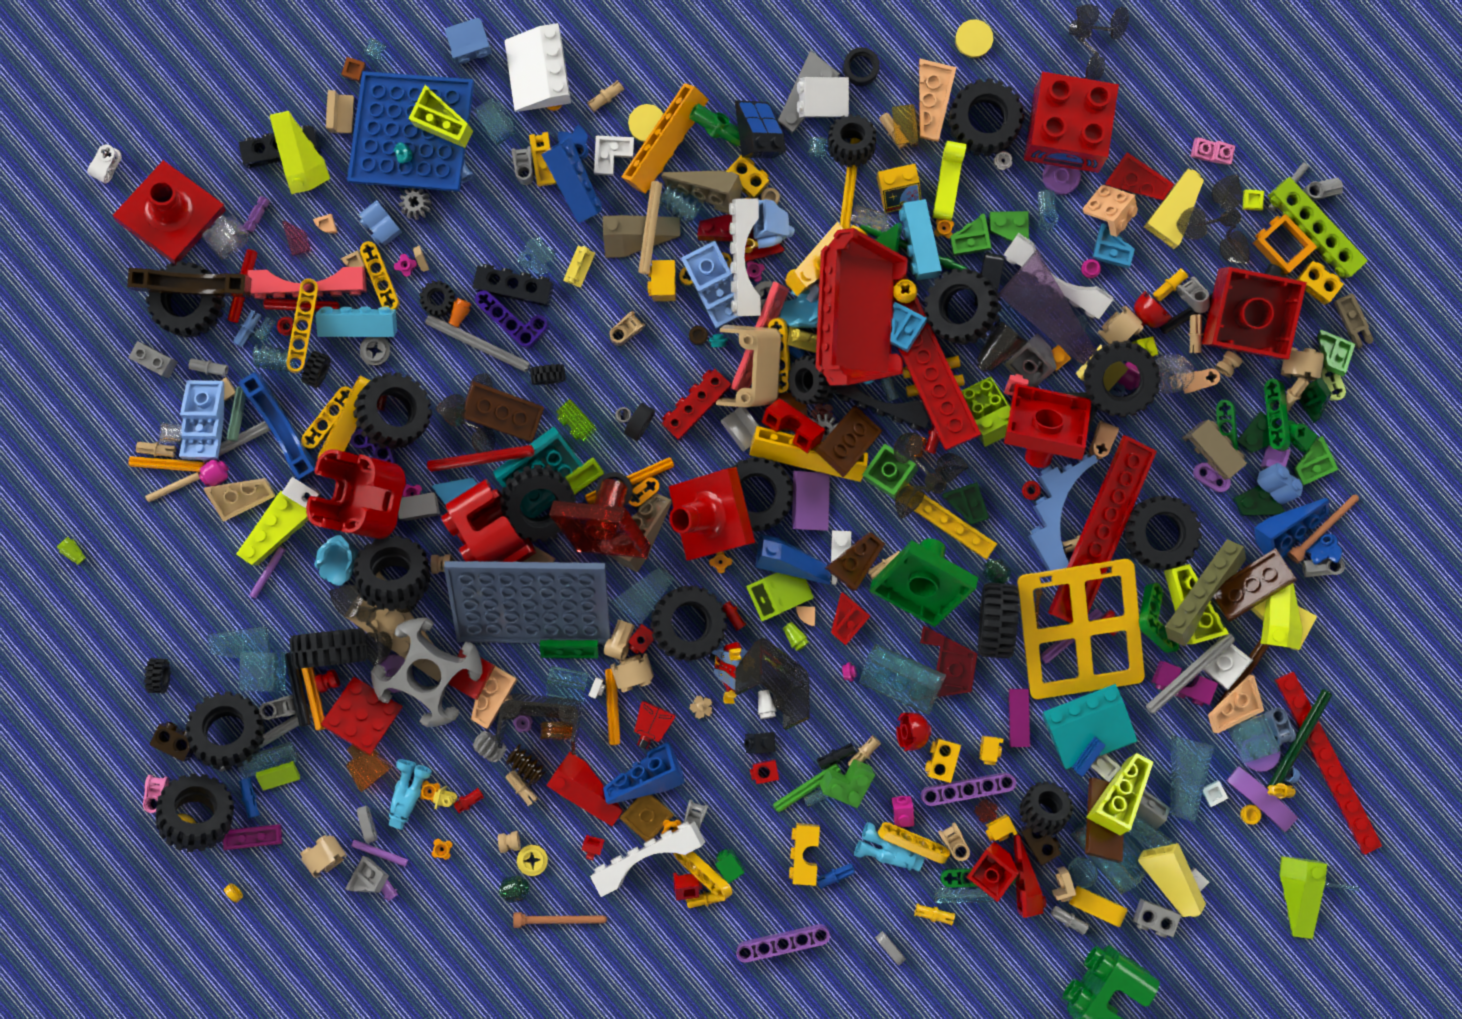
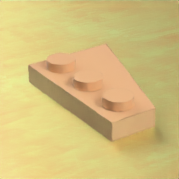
(492, 696)
(1237, 706)

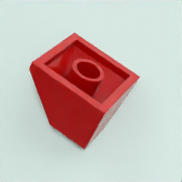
(994, 871)

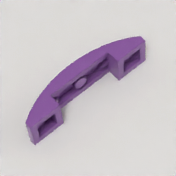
(1258, 795)

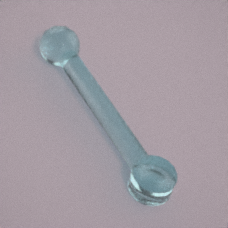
(1355, 888)

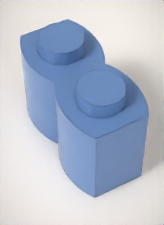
(380, 223)
(1280, 483)

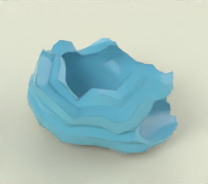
(800, 312)
(336, 560)

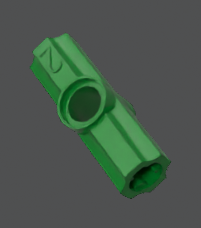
(716, 124)

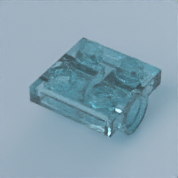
(1253, 738)

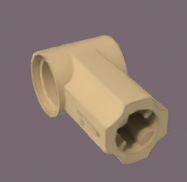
(618, 646)

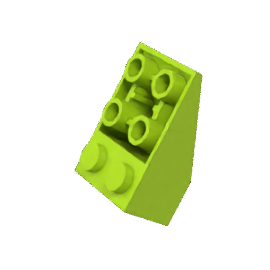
(988, 409)
(778, 594)

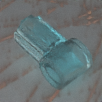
(1047, 208)

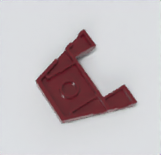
(954, 661)

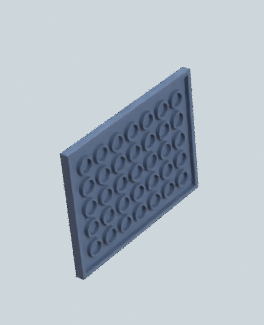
(528, 601)

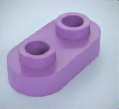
(1210, 478)

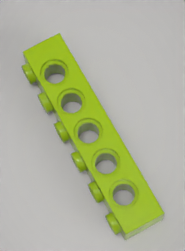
(1327, 230)

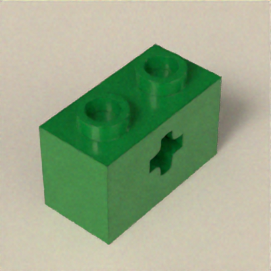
(729, 865)

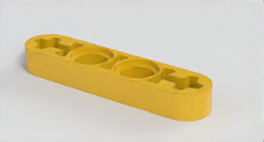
(380, 276)
(784, 355)
(324, 415)
(913, 842)
(705, 874)

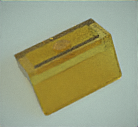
(905, 125)

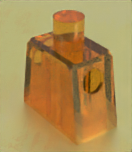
(366, 768)

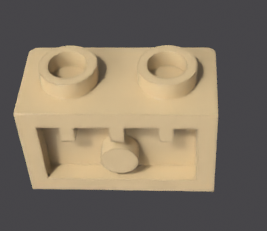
(1066, 888)

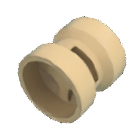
(1228, 364)
(437, 563)
(509, 842)

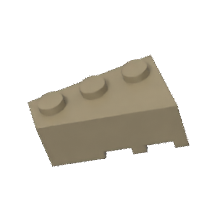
(1216, 448)

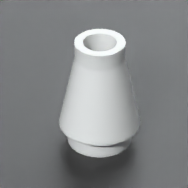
(765, 705)

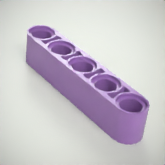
(977, 783)
(790, 936)

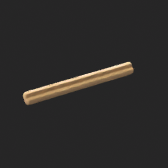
(650, 227)

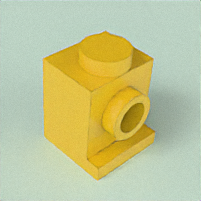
(990, 749)
(1000, 828)

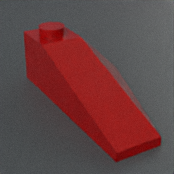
(582, 787)
(1028, 892)

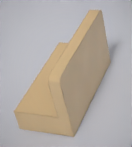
(339, 112)

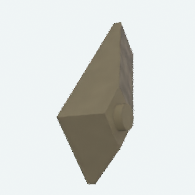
(710, 186)
(625, 233)
(649, 520)

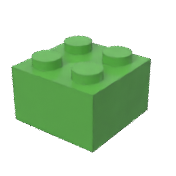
(888, 473)

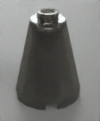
(999, 346)

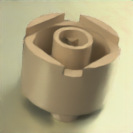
(1121, 326)
(1304, 364)
(632, 672)
(323, 856)

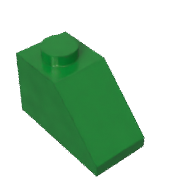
(891, 237)

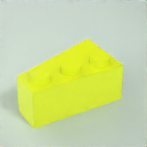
(439, 119)

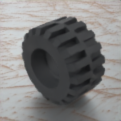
(852, 128)
(808, 383)
(1055, 799)

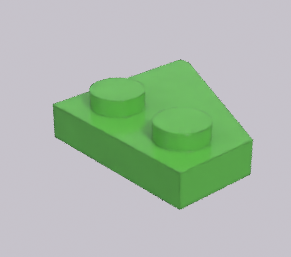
(1009, 224)
(971, 238)
(1336, 352)
(1315, 462)

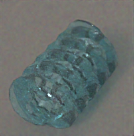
(679, 204)
(271, 359)

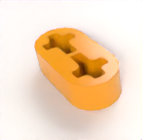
(646, 495)

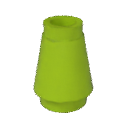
(71, 550)
(795, 637)

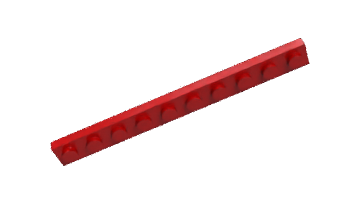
(1329, 765)

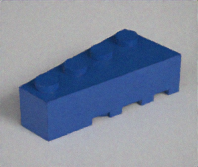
(572, 179)

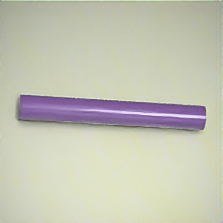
(267, 572)
(380, 853)

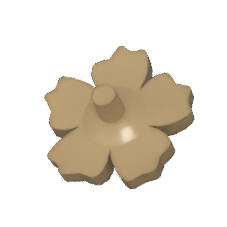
(701, 706)

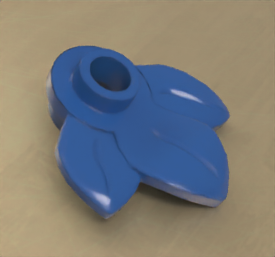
(579, 139)
(1323, 549)

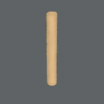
(172, 487)

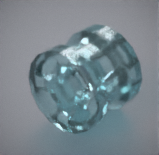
(374, 49)
(817, 147)

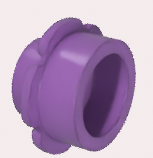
(526, 727)

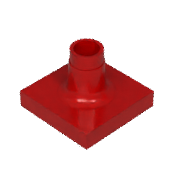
(169, 212)
(1047, 424)
(710, 514)

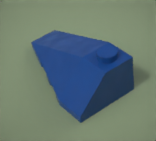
(1289, 527)
(786, 559)
(652, 775)

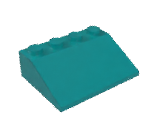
(550, 450)
(1095, 714)

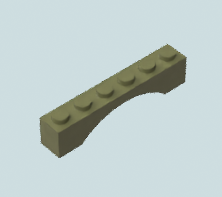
(1187, 616)

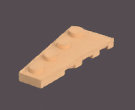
(934, 94)

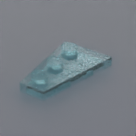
(644, 595)

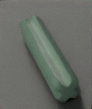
(236, 415)

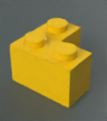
(663, 280)

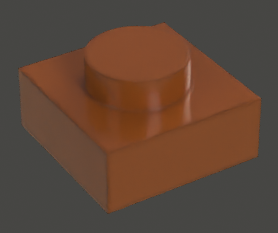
(353, 69)

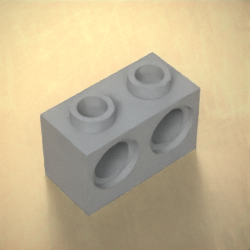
(153, 359)
(1158, 914)

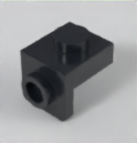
(760, 742)

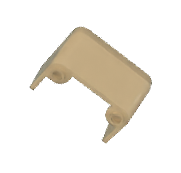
(766, 366)

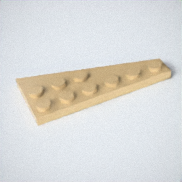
(387, 622)

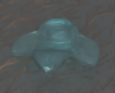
(539, 256)

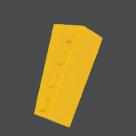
(809, 270)

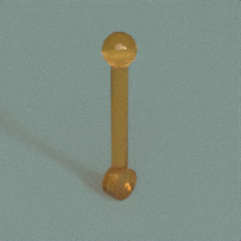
(1038, 592)

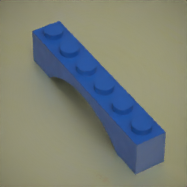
(289, 441)

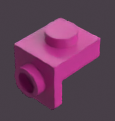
(903, 811)

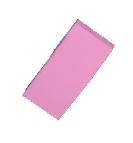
(1212, 151)

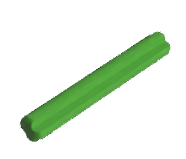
(802, 790)

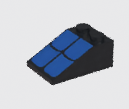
(759, 130)

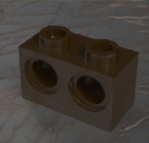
(172, 746)
(1037, 843)

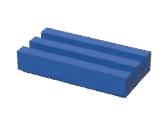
(1088, 756)

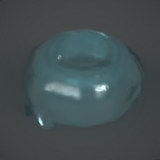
(1083, 871)

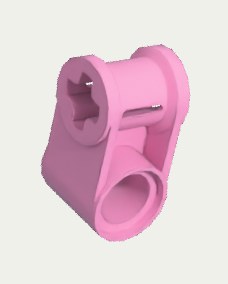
(153, 791)

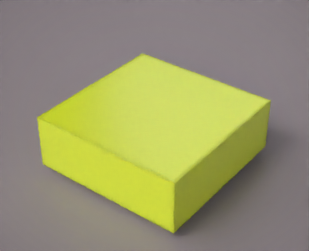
(1253, 200)

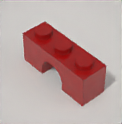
(782, 415)

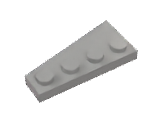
(813, 67)

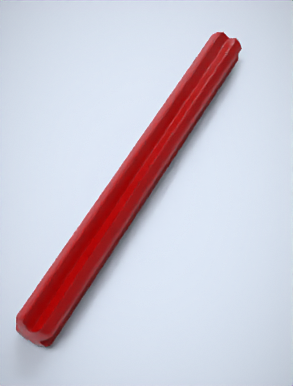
(480, 458)

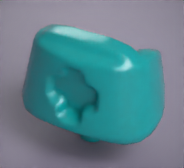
(403, 153)

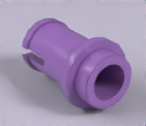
(388, 891)

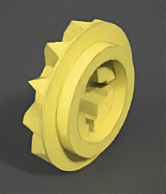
(525, 866)

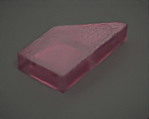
(296, 239)

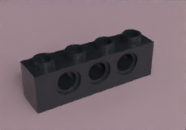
(271, 155)
(540, 297)

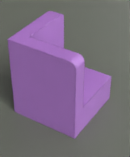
(1274, 456)

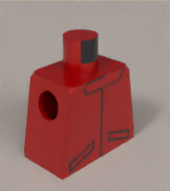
(652, 723)

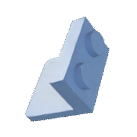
(468, 41)

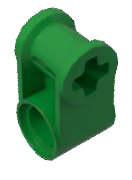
(1301, 436)

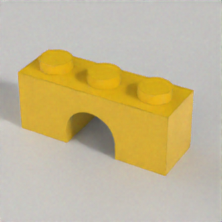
(802, 871)

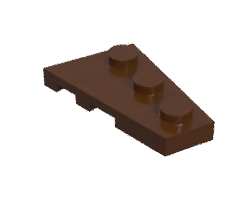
(856, 561)

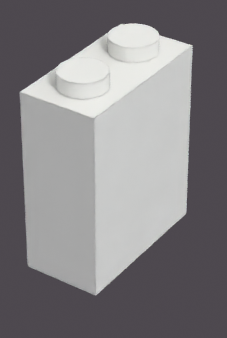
(823, 97)

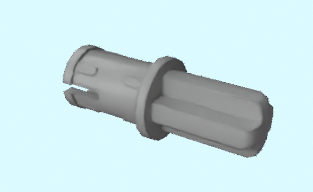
(208, 367)
(1070, 920)

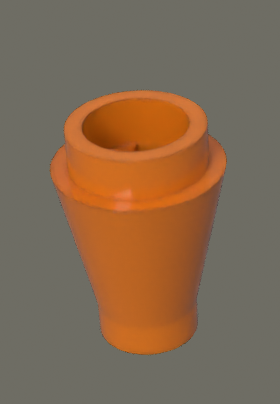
(459, 312)

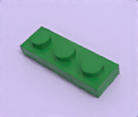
(569, 648)

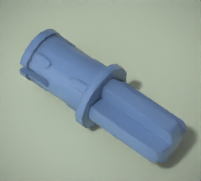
(246, 329)

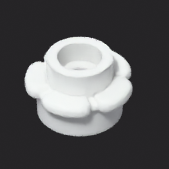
(1003, 165)

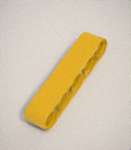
(301, 316)
(345, 424)

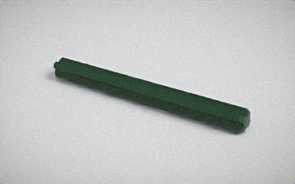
(1301, 737)

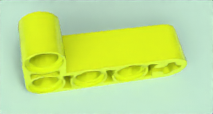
(948, 180)

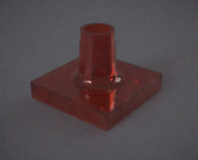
(602, 526)

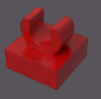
(592, 846)

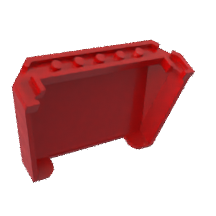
(857, 309)

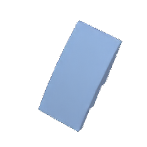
(712, 281)
(202, 420)

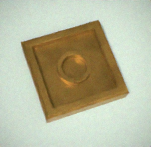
(646, 816)

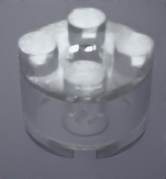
(226, 236)
(1182, 373)

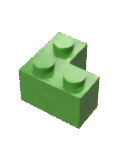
(848, 787)

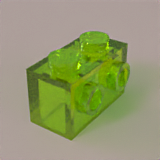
(576, 419)

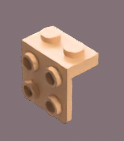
(1112, 206)

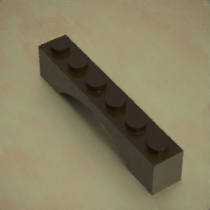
(182, 283)

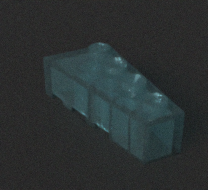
(1188, 775)

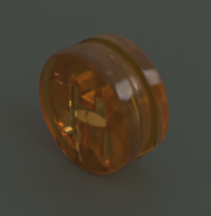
(555, 731)

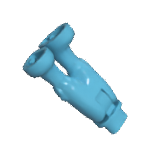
(405, 796)
(889, 854)

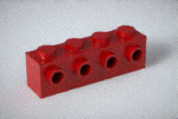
(696, 404)

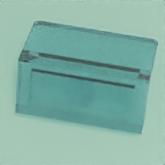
(566, 683)

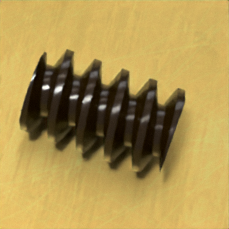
(525, 765)

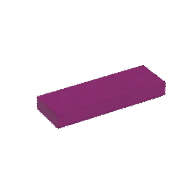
(1019, 718)
(253, 837)

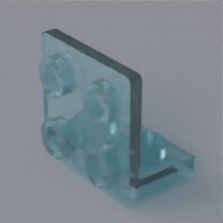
(262, 671)

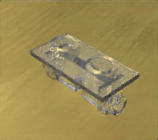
(874, 218)

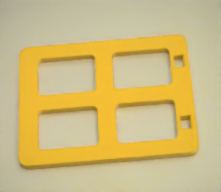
(1081, 629)

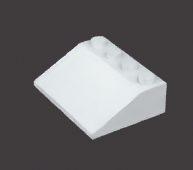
(537, 68)

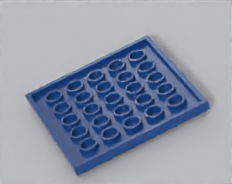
(383, 123)

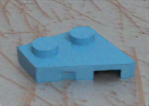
(905, 326)
(451, 490)

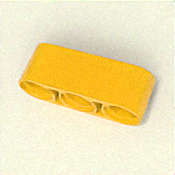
(1098, 906)

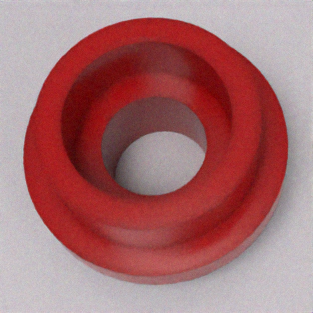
(280, 326)
(1037, 490)

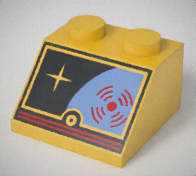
(898, 187)

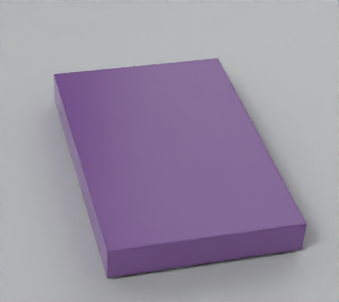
(810, 501)

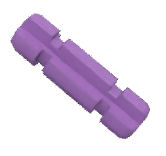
(256, 214)

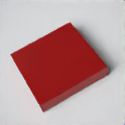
(468, 686)

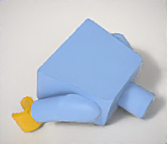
(770, 227)

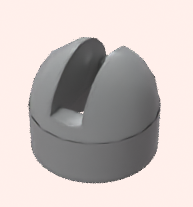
(626, 414)

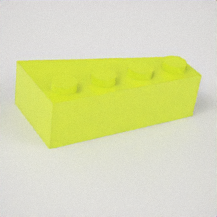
(273, 529)
(1180, 582)

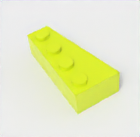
(1122, 797)

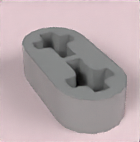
(367, 824)
(890, 948)

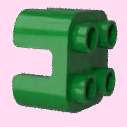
(1107, 973)

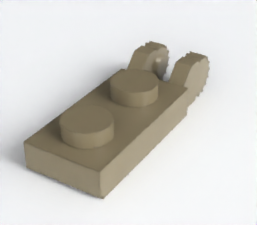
(1353, 319)

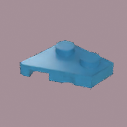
(1112, 249)

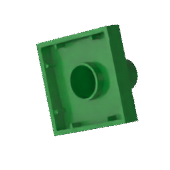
(924, 582)

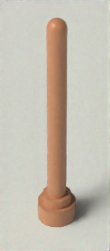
(1297, 554)
(521, 919)

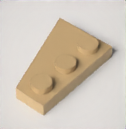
(239, 496)

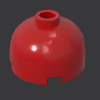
(1150, 311)
(913, 731)

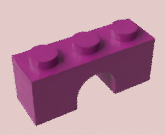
(1200, 690)

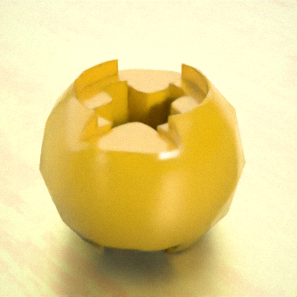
(906, 297)

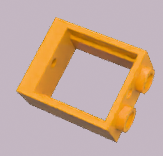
(1272, 255)

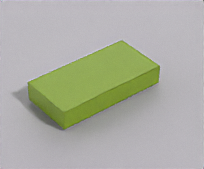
(584, 475)
(278, 775)

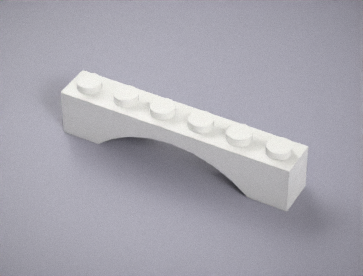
(744, 215)
(1091, 299)
(680, 841)

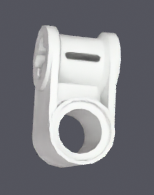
(104, 166)

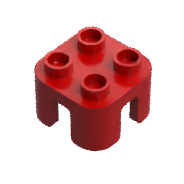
(364, 494)
(483, 528)

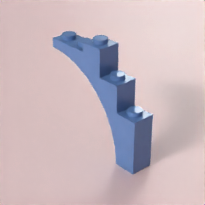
(1049, 510)

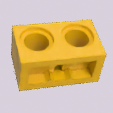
(751, 174)
(1316, 287)
(949, 761)

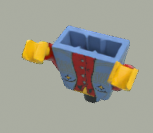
(726, 661)

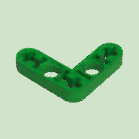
(1149, 618)

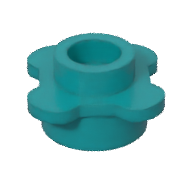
(718, 340)

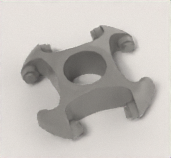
(447, 663)

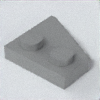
(367, 877)

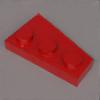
(1139, 179)

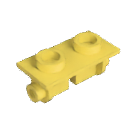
(579, 266)
(802, 339)
(444, 798)

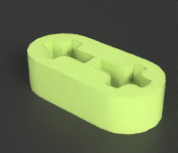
(1337, 383)

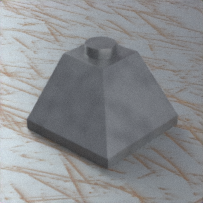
(1033, 361)

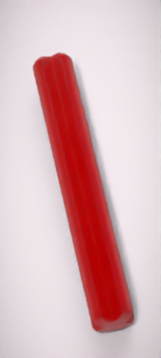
(237, 302)
(287, 304)

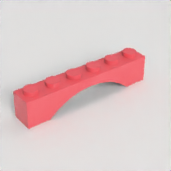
(346, 280)

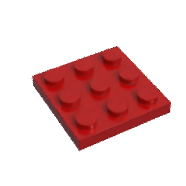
(361, 716)

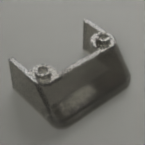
(781, 675)
(565, 709)

